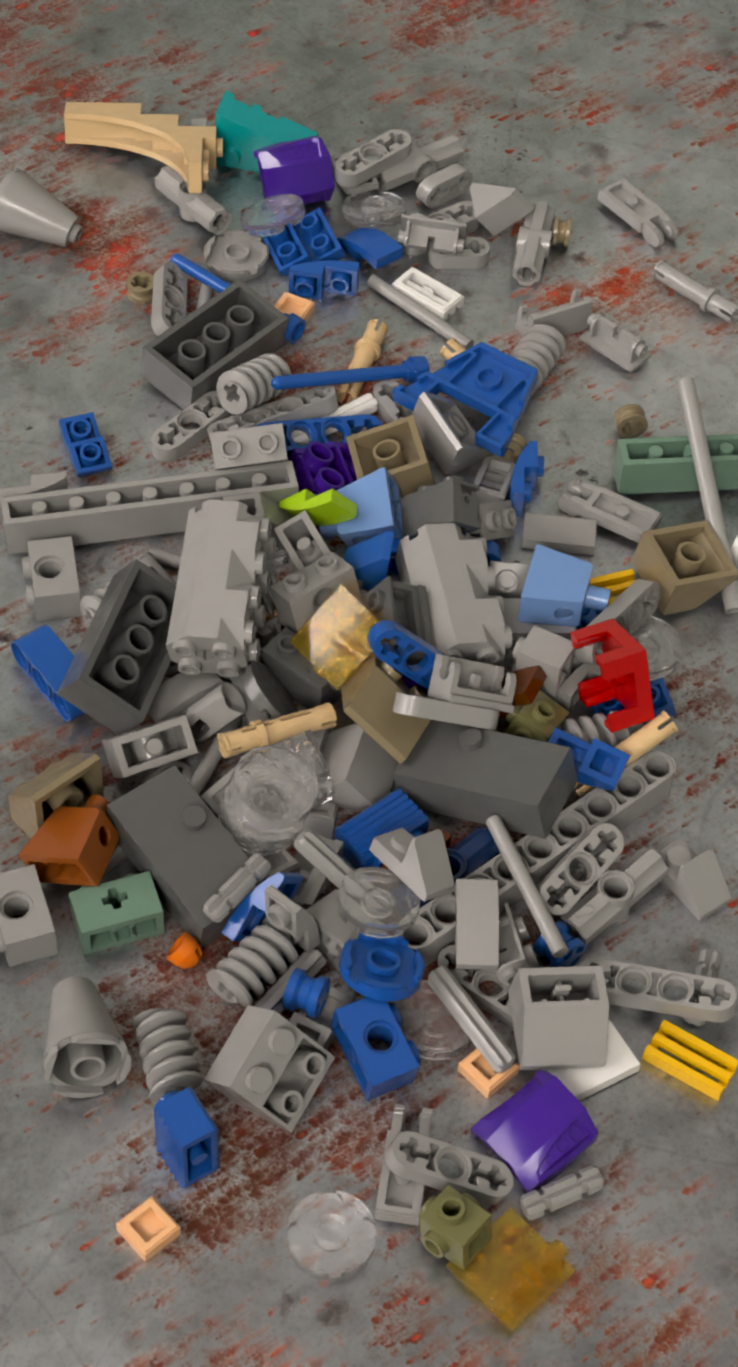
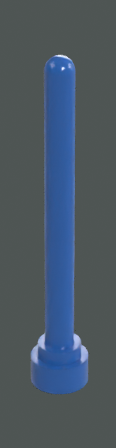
(295, 324)
(407, 371)

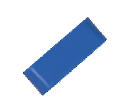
(46, 664)

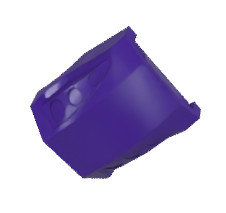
(298, 169)
(323, 466)
(537, 1131)

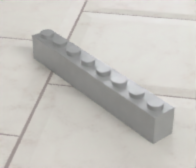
(134, 506)

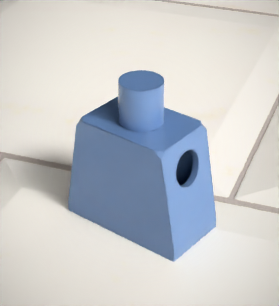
(377, 509)
(559, 589)

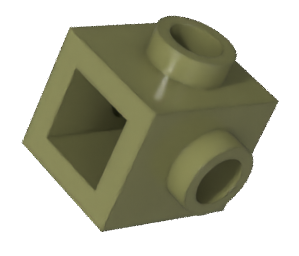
(536, 719)
(455, 1226)

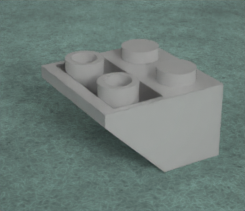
(560, 1017)
(269, 1067)

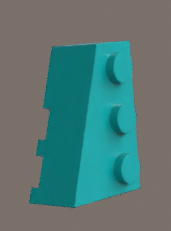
(250, 129)

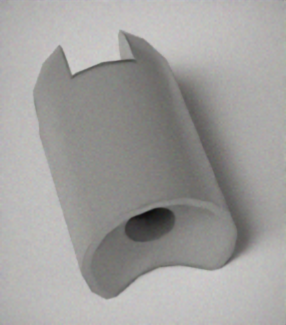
(215, 710)

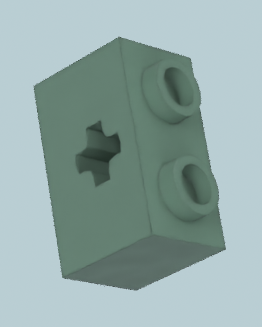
(116, 912)

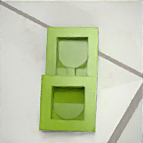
(323, 509)

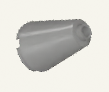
(35, 213)
(83, 1042)

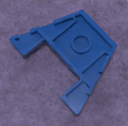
(484, 381)

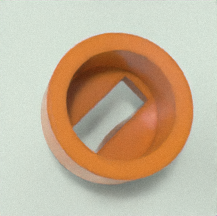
(185, 952)

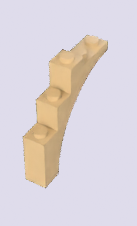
(158, 136)

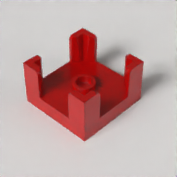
(622, 674)

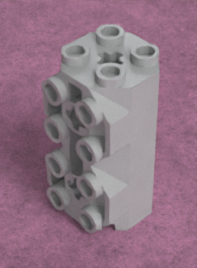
(457, 582)
(220, 589)

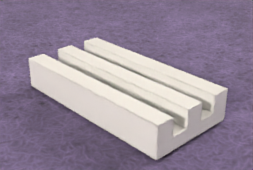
(424, 294)

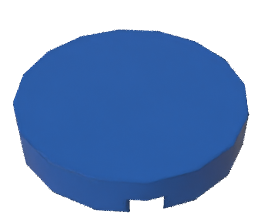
(381, 967)

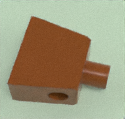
(73, 844)

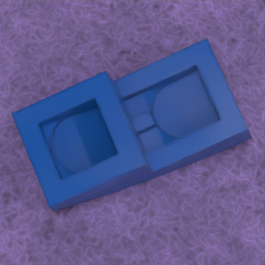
(372, 246)
(595, 763)
(252, 908)

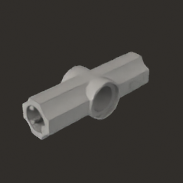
(422, 162)
(194, 206)
(533, 244)
(627, 882)

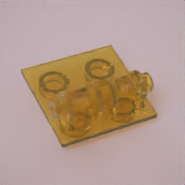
(337, 637)
(515, 1270)

